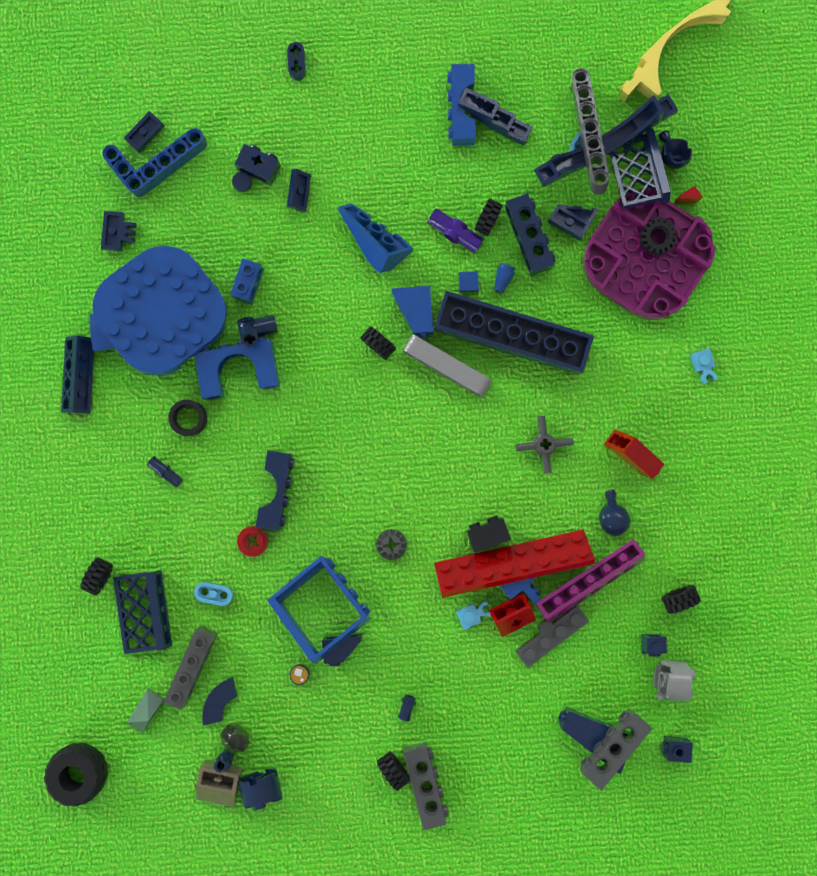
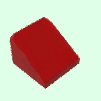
(689, 197)

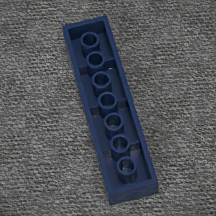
(513, 333)

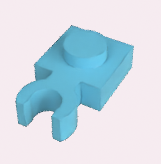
(703, 362)
(470, 615)

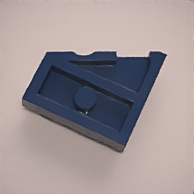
(572, 219)

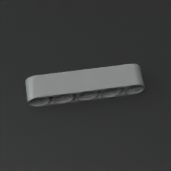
(447, 366)

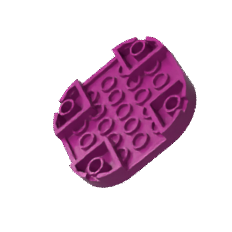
(645, 282)

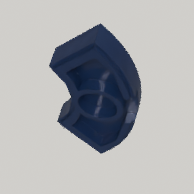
(217, 700)

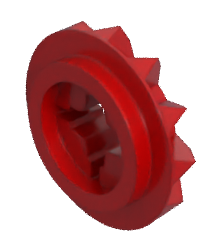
(243, 542)

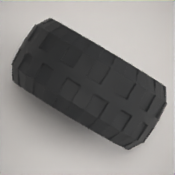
(63, 787)

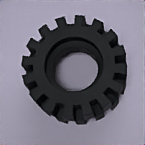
(488, 217)
(666, 228)
(378, 343)
(96, 576)
(681, 599)
(393, 771)

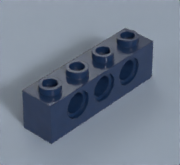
(534, 263)

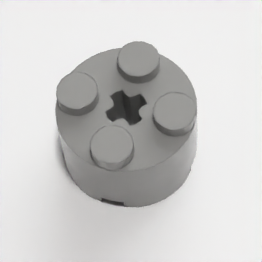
(673, 681)

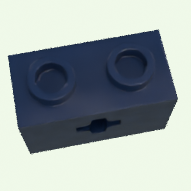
(263, 172)

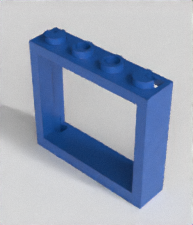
(296, 631)

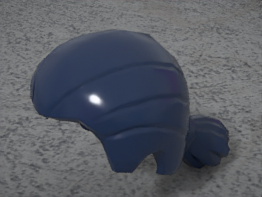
(674, 151)
(613, 517)

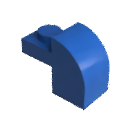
(514, 588)

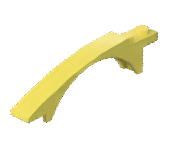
(646, 74)

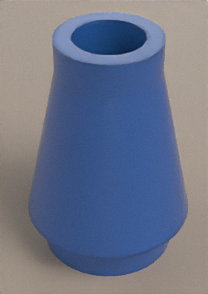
(503, 277)

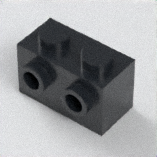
(488, 534)

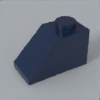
(342, 651)

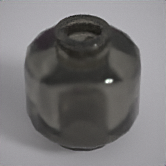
(234, 738)

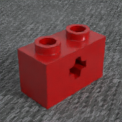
(512, 615)

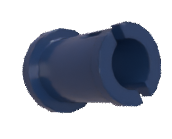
(407, 707)

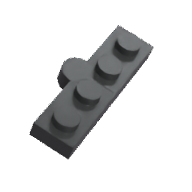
(551, 635)

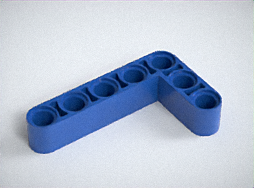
(155, 164)

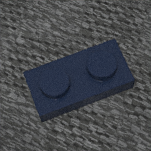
(144, 132)
(298, 190)

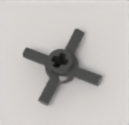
(535, 445)

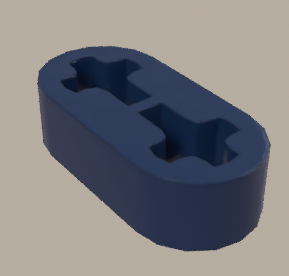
(300, 61)

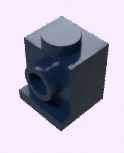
(653, 644)

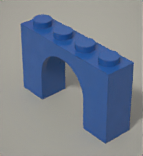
(210, 364)

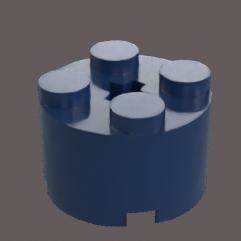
(260, 789)

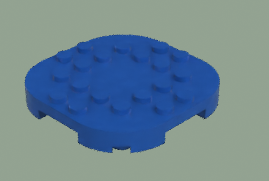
(160, 310)

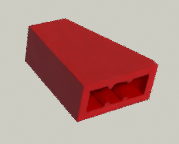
(634, 453)

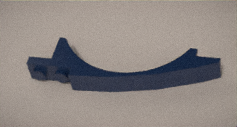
(633, 127)

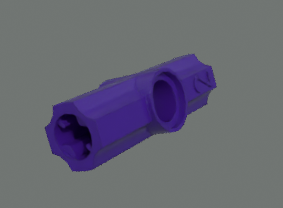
(455, 230)

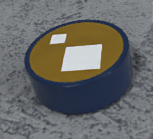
(299, 674)

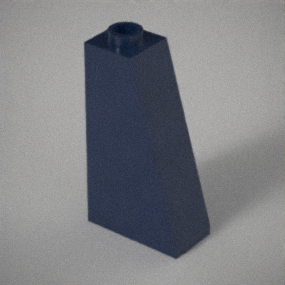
(586, 729)

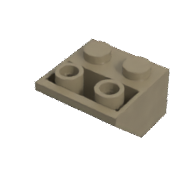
(216, 786)

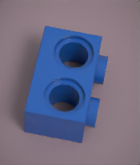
(247, 281)

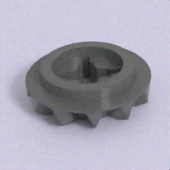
(384, 538)

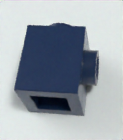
(677, 749)

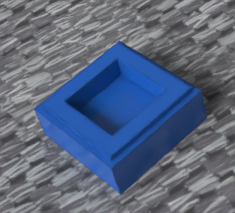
(468, 281)

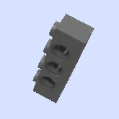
(190, 667)
(615, 759)
(430, 816)

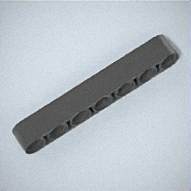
(589, 139)

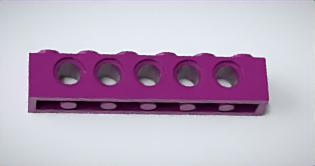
(591, 581)

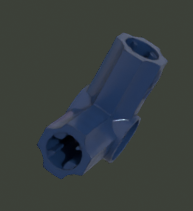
(252, 328)

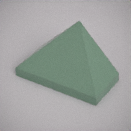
(145, 710)

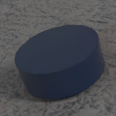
(242, 182)

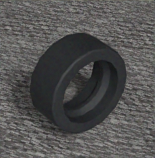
(173, 417)

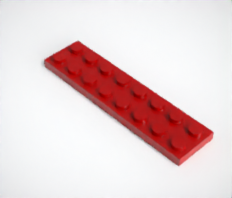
(514, 563)

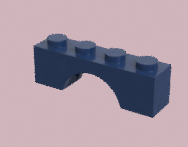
(279, 466)

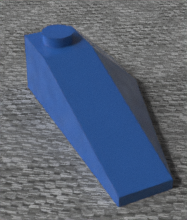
(378, 245)

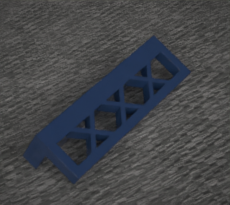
(77, 393)

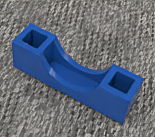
(463, 127)

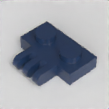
(116, 231)

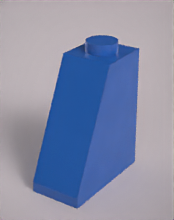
(415, 308)

